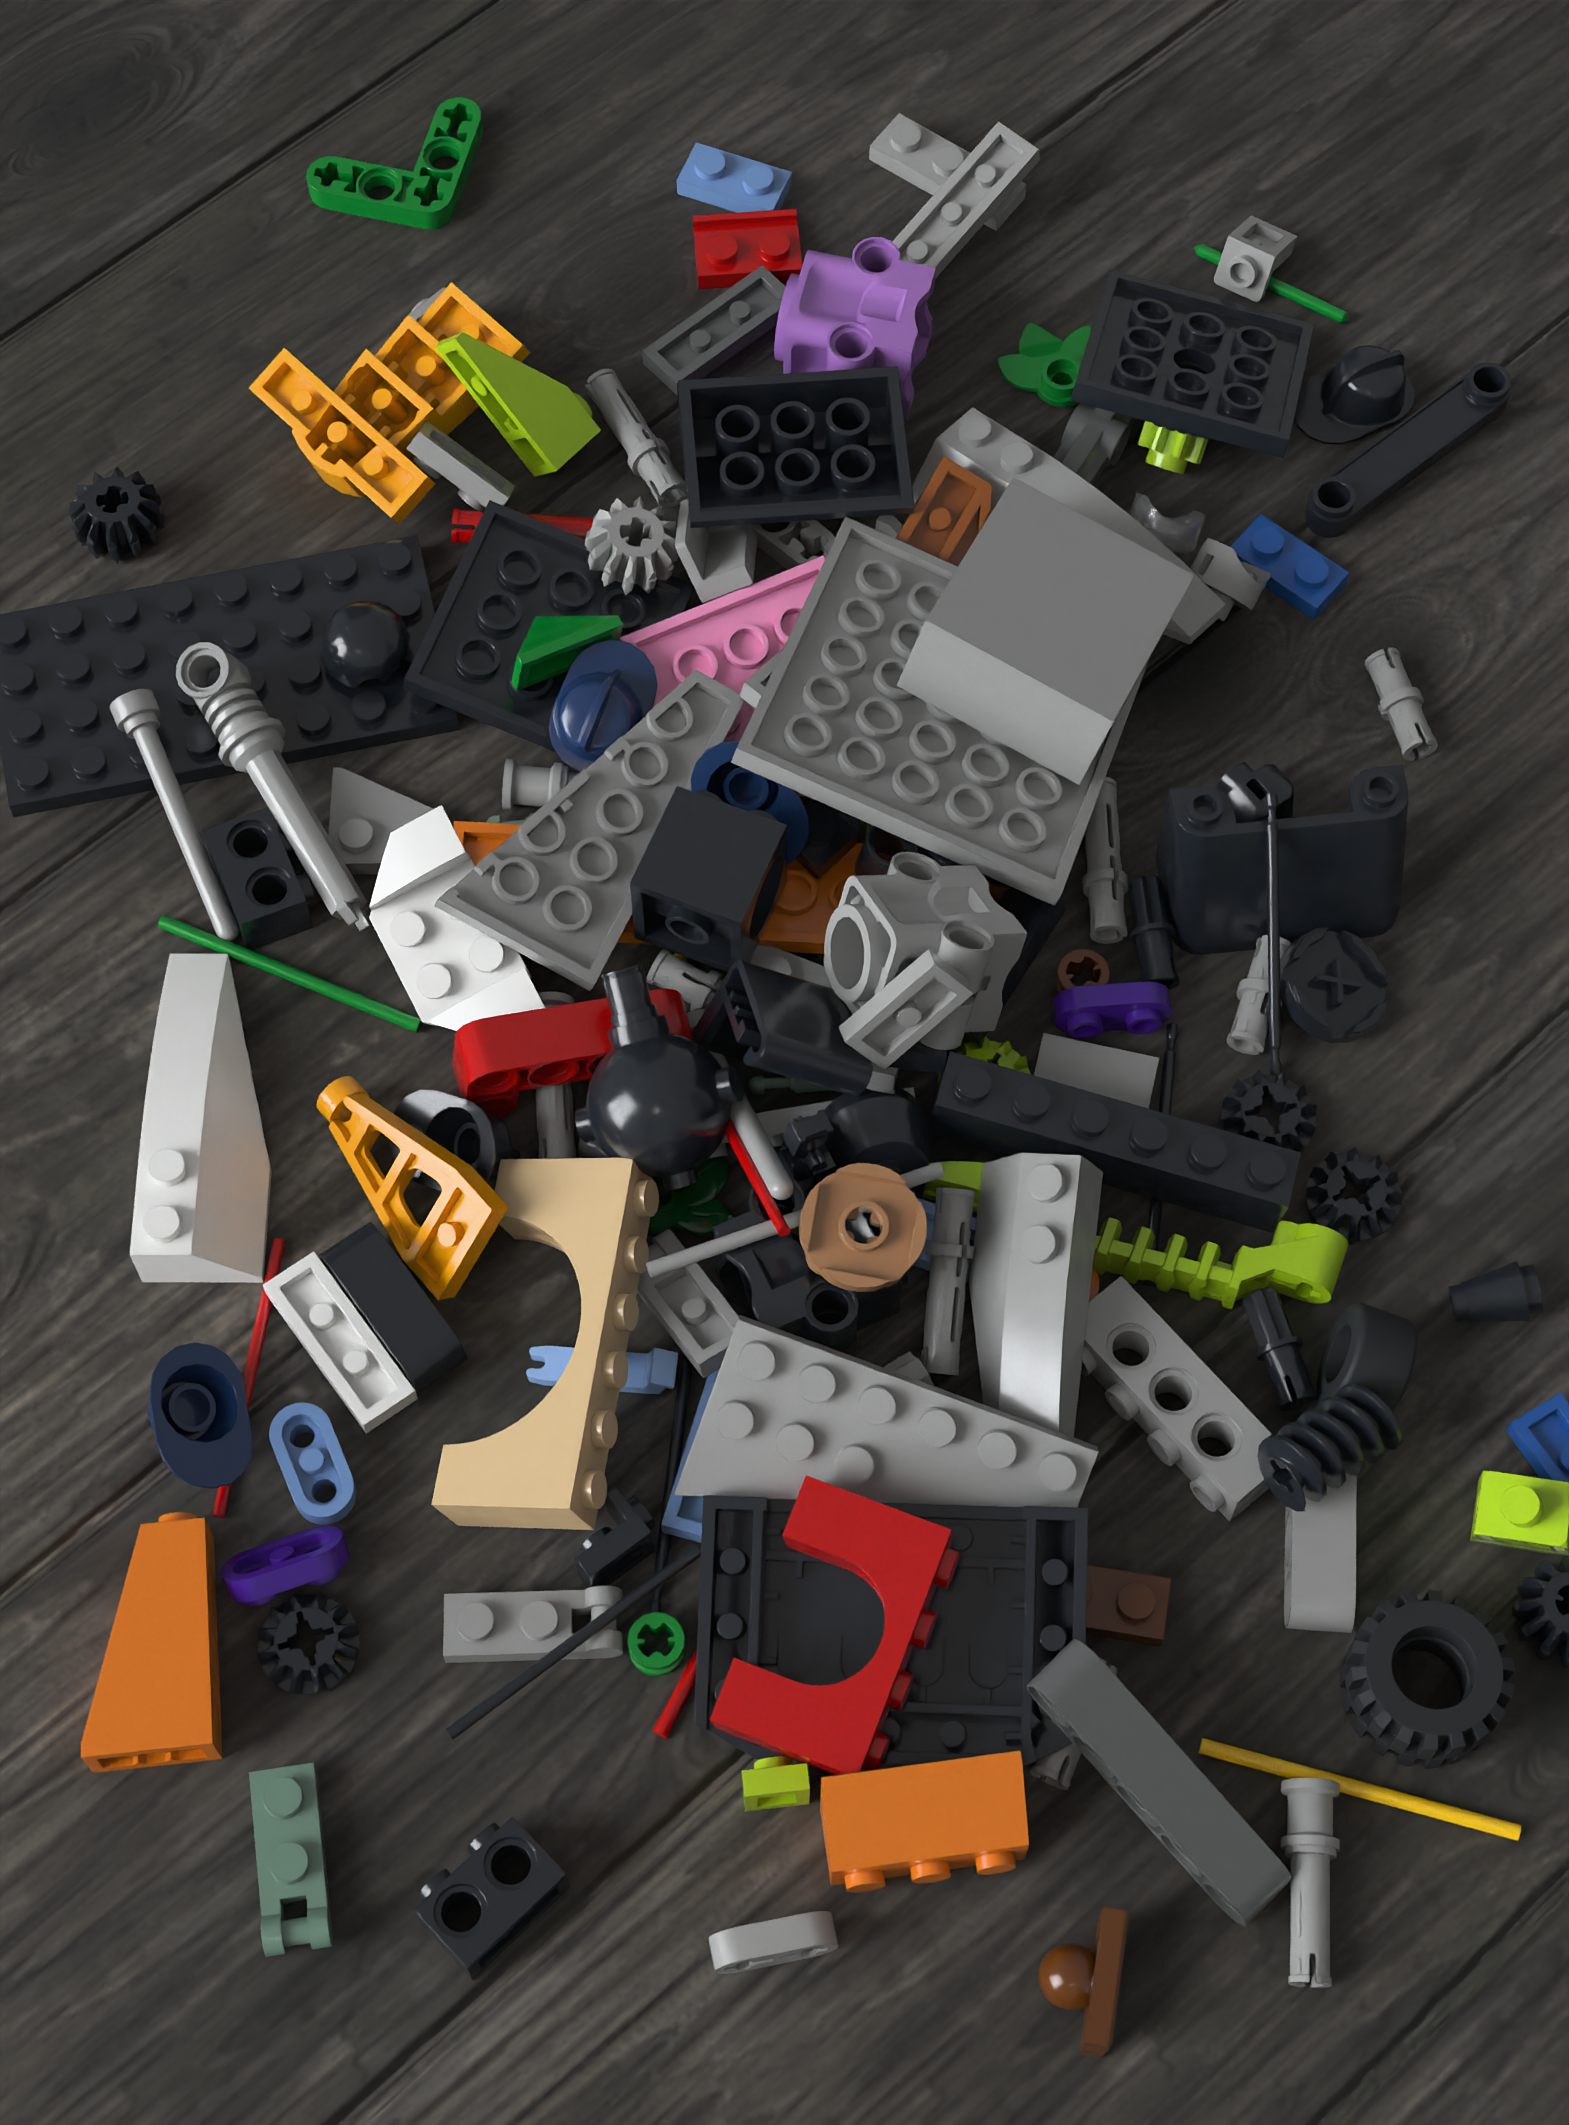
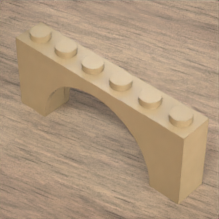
(554, 1459)

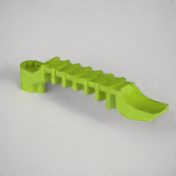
(1298, 1263)

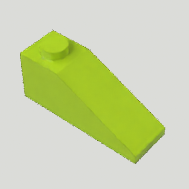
(529, 409)

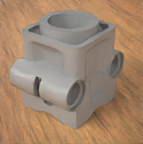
(916, 908)

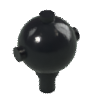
(655, 1090)

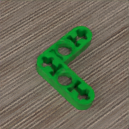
(410, 188)

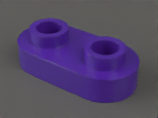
(1111, 1007)
(286, 1563)

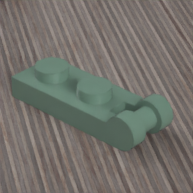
(290, 1857)

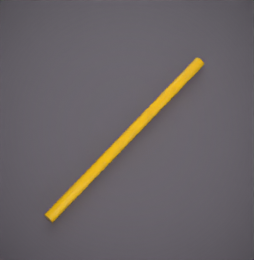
(1362, 1789)

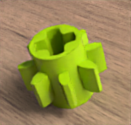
(1171, 449)

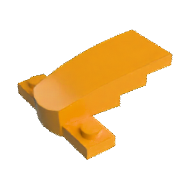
(365, 425)

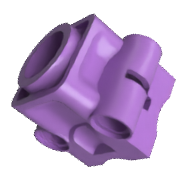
(857, 314)

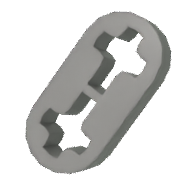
(773, 1942)

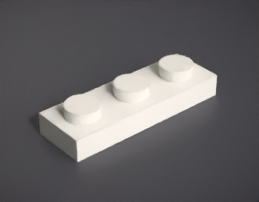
(340, 1342)

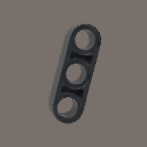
(394, 1306)

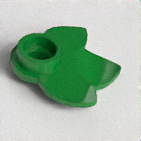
(1045, 363)

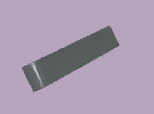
(1159, 1782)

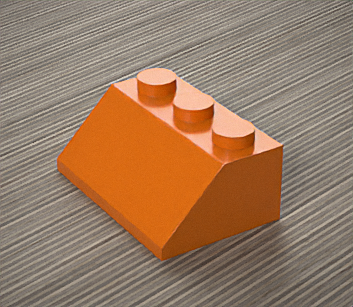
(924, 1820)

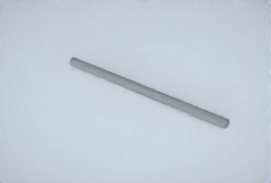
(761, 1231)

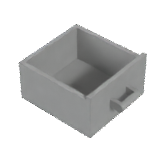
(1044, 630)

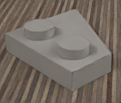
(364, 818)

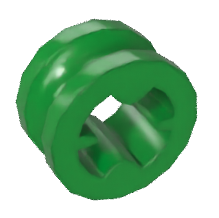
(656, 1625)

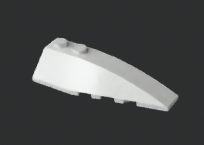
(202, 1137)

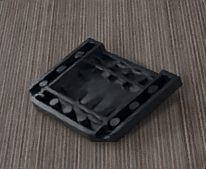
(995, 1629)

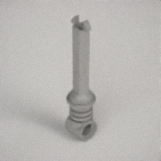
(254, 746)

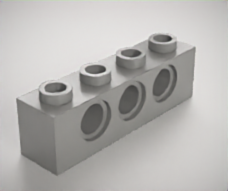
(1125, 1320)

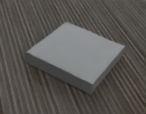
(1097, 1069)

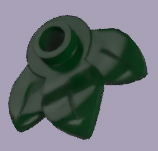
(694, 1206)

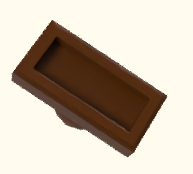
(1080, 1978)

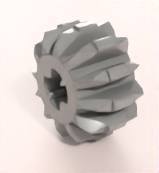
(632, 545)

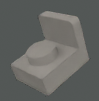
(1252, 256)

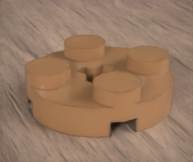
(891, 1207)

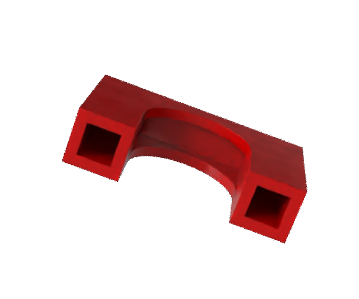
(842, 1722)

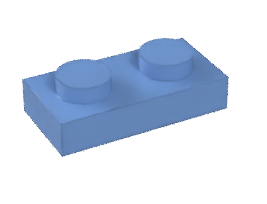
(732, 181)

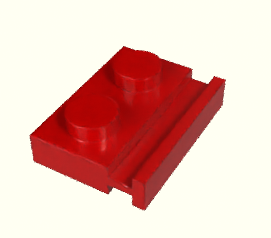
(739, 243)

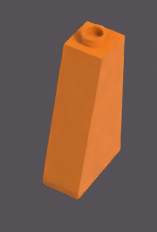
(162, 1658)

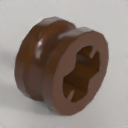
(1080, 960)

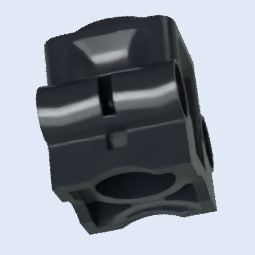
(780, 1290)

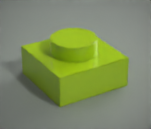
(775, 1784)

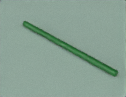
(290, 973)

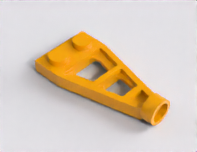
(463, 1215)

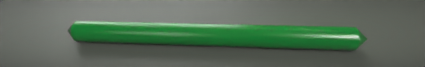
(1284, 289)

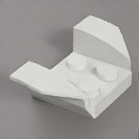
(442, 962)

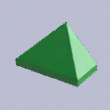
(556, 643)

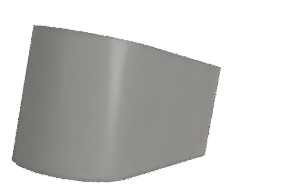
(1322, 1562)

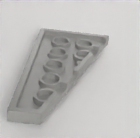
(567, 871)
(819, 1413)

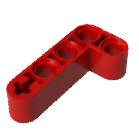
(542, 1048)

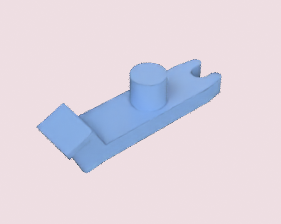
(646, 1372)

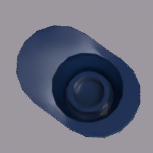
(600, 701)
(752, 791)
(200, 1415)

